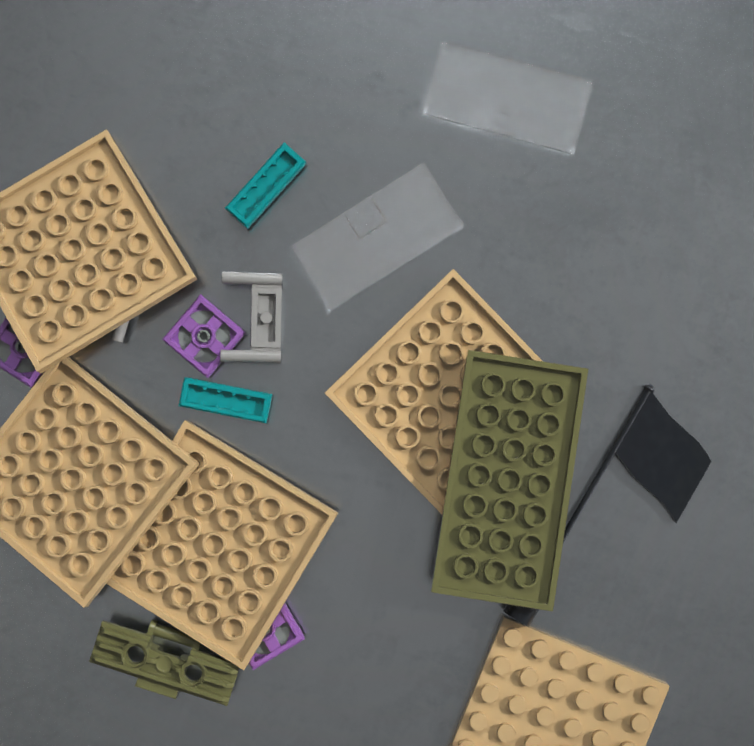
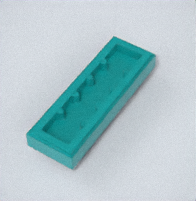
(266, 185)
(225, 400)

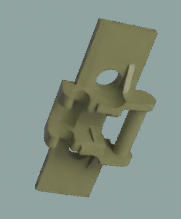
(162, 671)

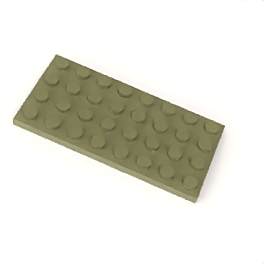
(509, 480)

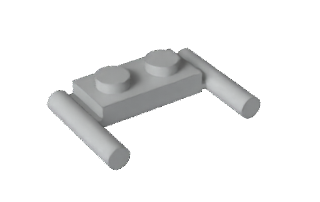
(265, 317)

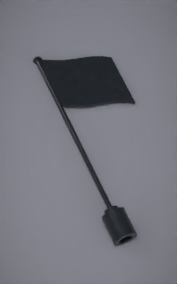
(657, 456)

